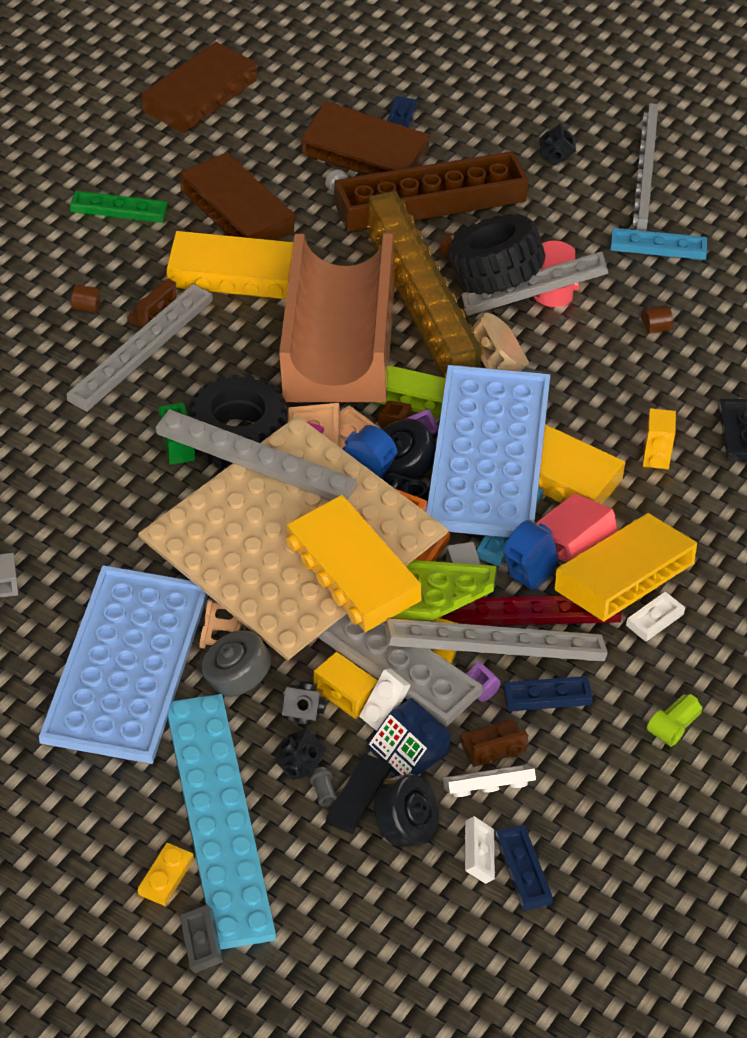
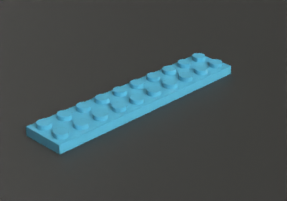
(220, 821)

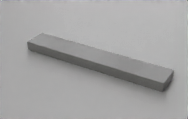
(544, 281)

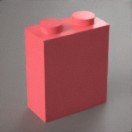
(579, 525)

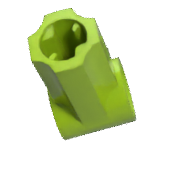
(671, 724)

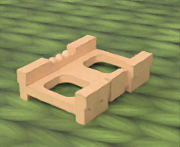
(213, 623)

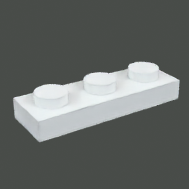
(489, 780)

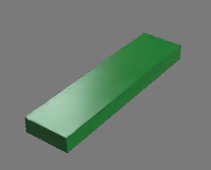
(119, 206)

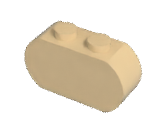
(499, 344)

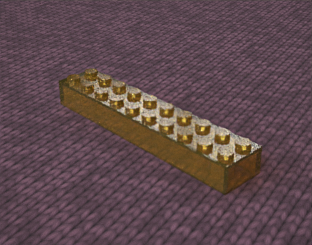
(423, 287)

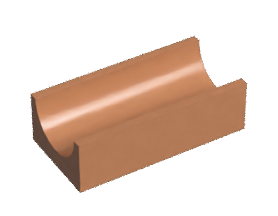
(337, 327)

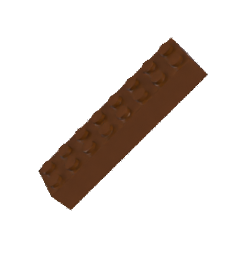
(436, 188)

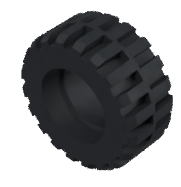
(496, 254)
(239, 399)

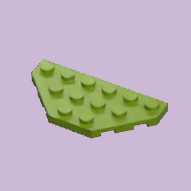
(447, 587)

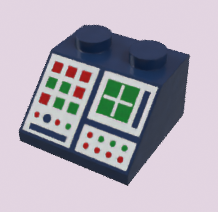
(410, 739)

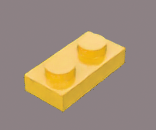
(165, 874)

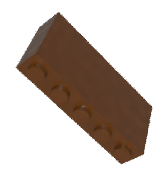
(199, 87)
(362, 141)
(236, 200)

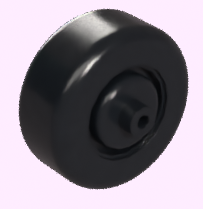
(414, 447)
(406, 810)

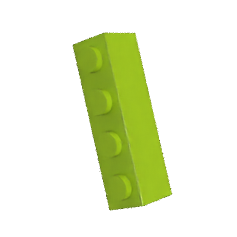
(415, 388)

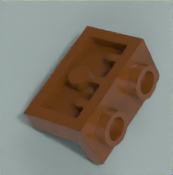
(153, 303)
(494, 742)

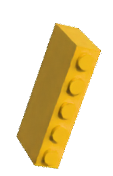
(230, 264)
(577, 468)
(353, 563)
(625, 566)

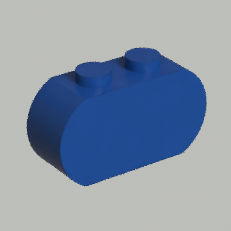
(372, 449)
(531, 554)

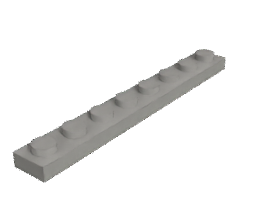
(644, 175)
(139, 348)
(255, 456)
(495, 640)

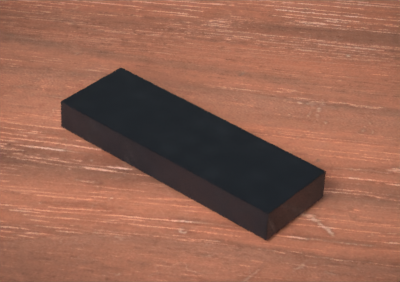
(358, 793)

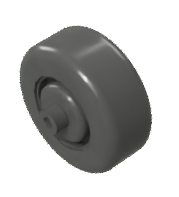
(236, 663)

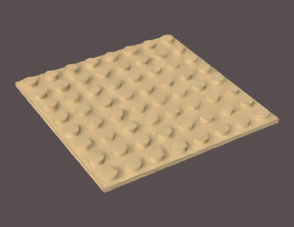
(236, 548)

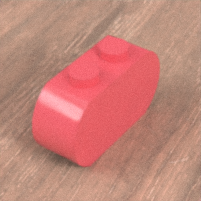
(557, 253)

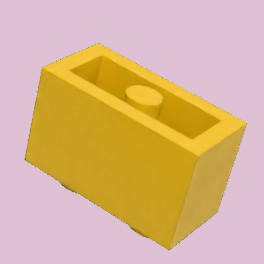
(659, 438)
(344, 684)

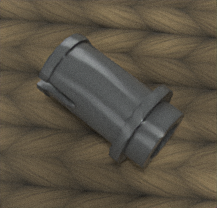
(322, 781)

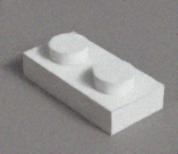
(655, 616)
(384, 698)
(479, 850)

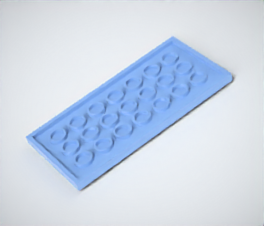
(488, 450)
(125, 665)

